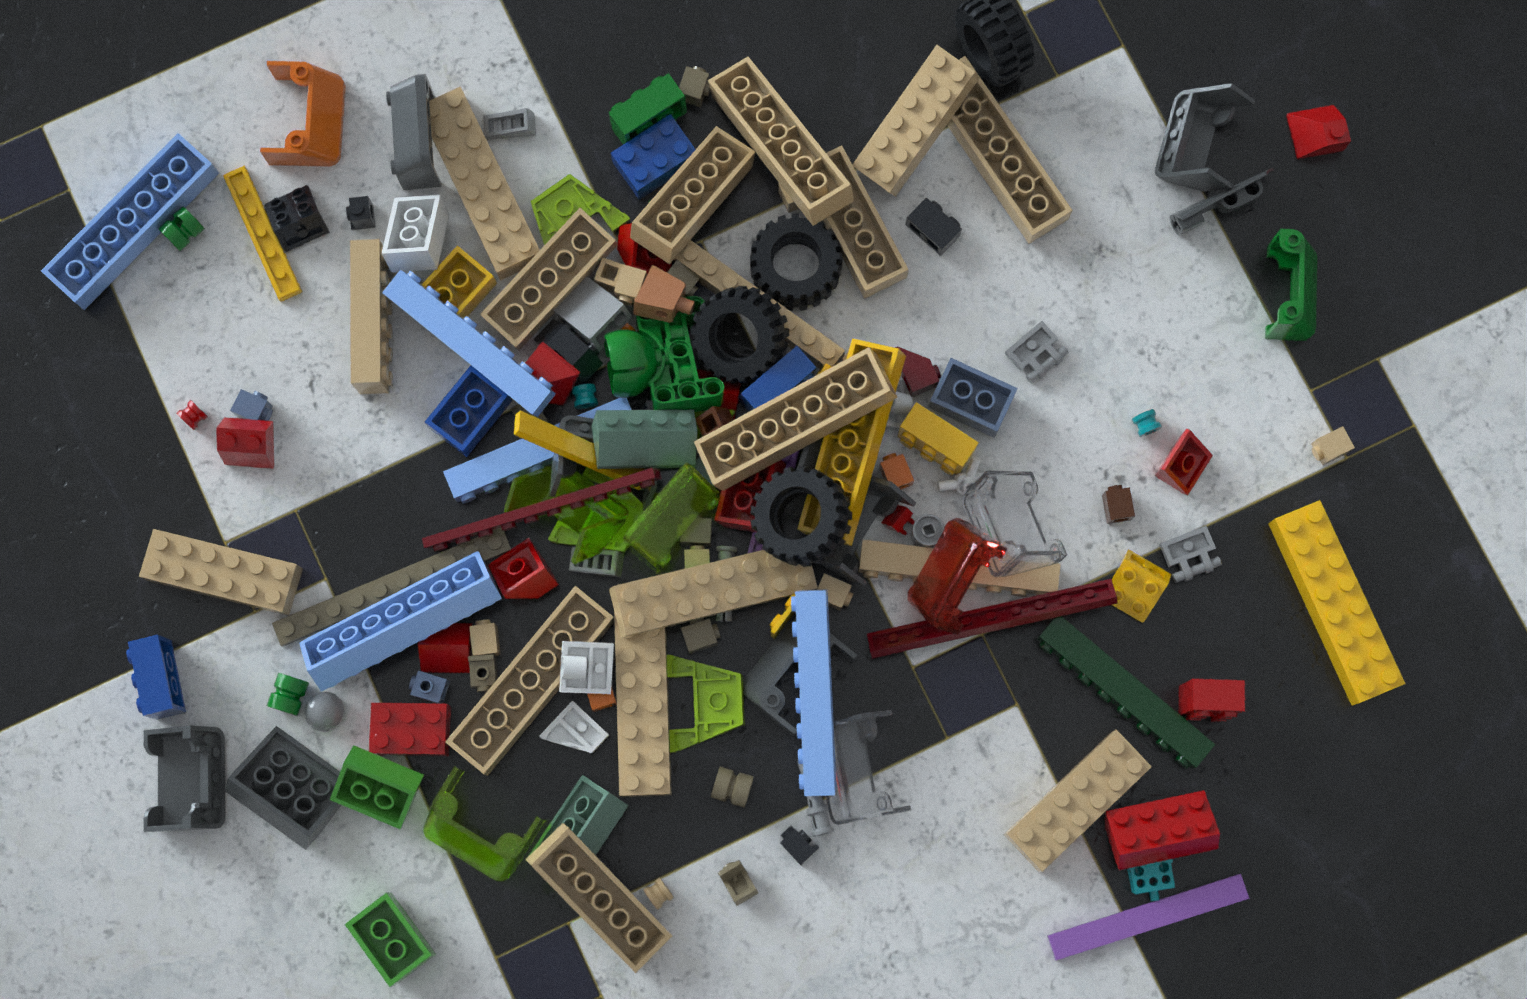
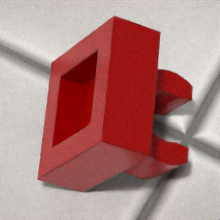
(898, 519)

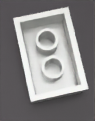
(415, 233)

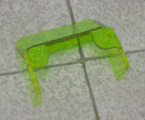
(670, 516)
(594, 523)
(494, 861)

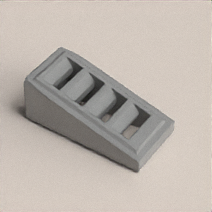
(528, 130)
(616, 566)

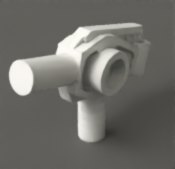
(962, 480)

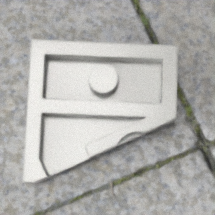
(575, 730)

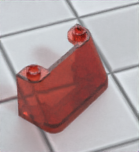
(950, 573)

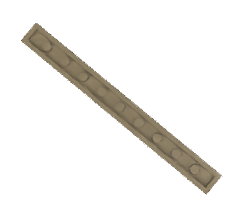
(353, 601)

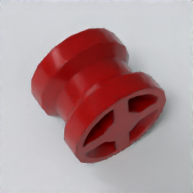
(192, 415)

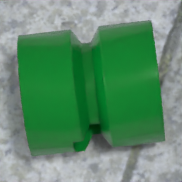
(181, 228)
(287, 694)

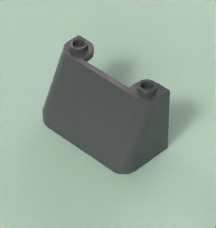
(188, 778)

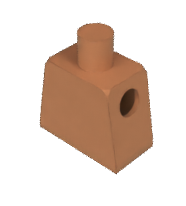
(662, 297)

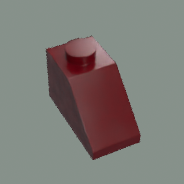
(919, 373)

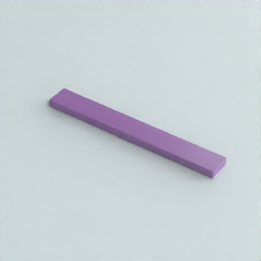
(1148, 917)

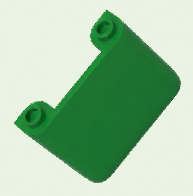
(1298, 316)

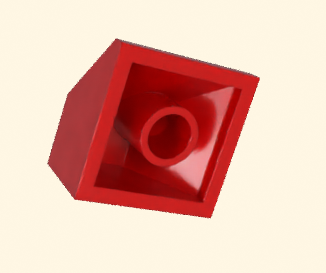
(1318, 131)
(635, 254)
(555, 370)
(523, 572)

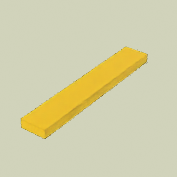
(262, 233)
(564, 444)

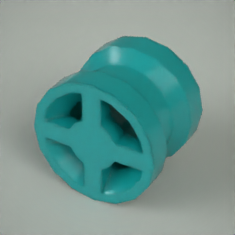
(585, 396)
(1146, 423)

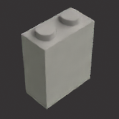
(592, 312)

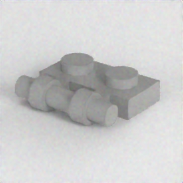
(1031, 346)
(1187, 547)

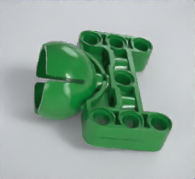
(643, 361)

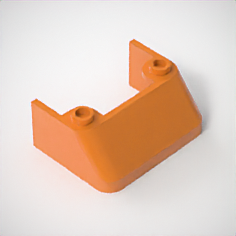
(322, 137)

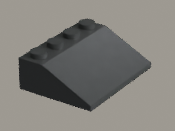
(286, 787)

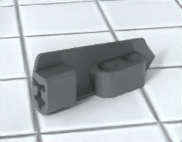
(1192, 216)

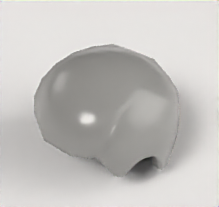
(324, 711)

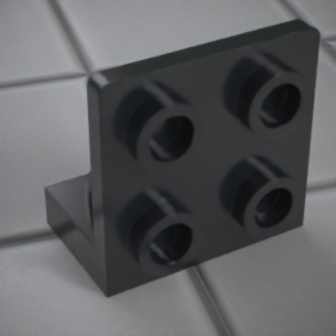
(296, 218)

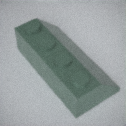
(644, 438)
(588, 813)

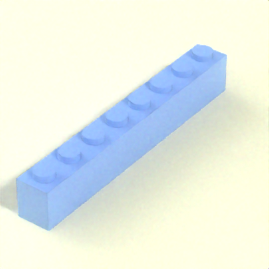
(469, 343)
(507, 462)
(815, 692)

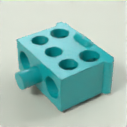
(1150, 870)

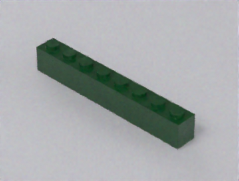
(1125, 692)

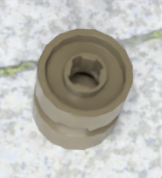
(732, 787)

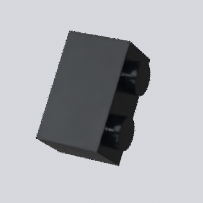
(934, 226)

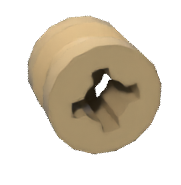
(658, 893)

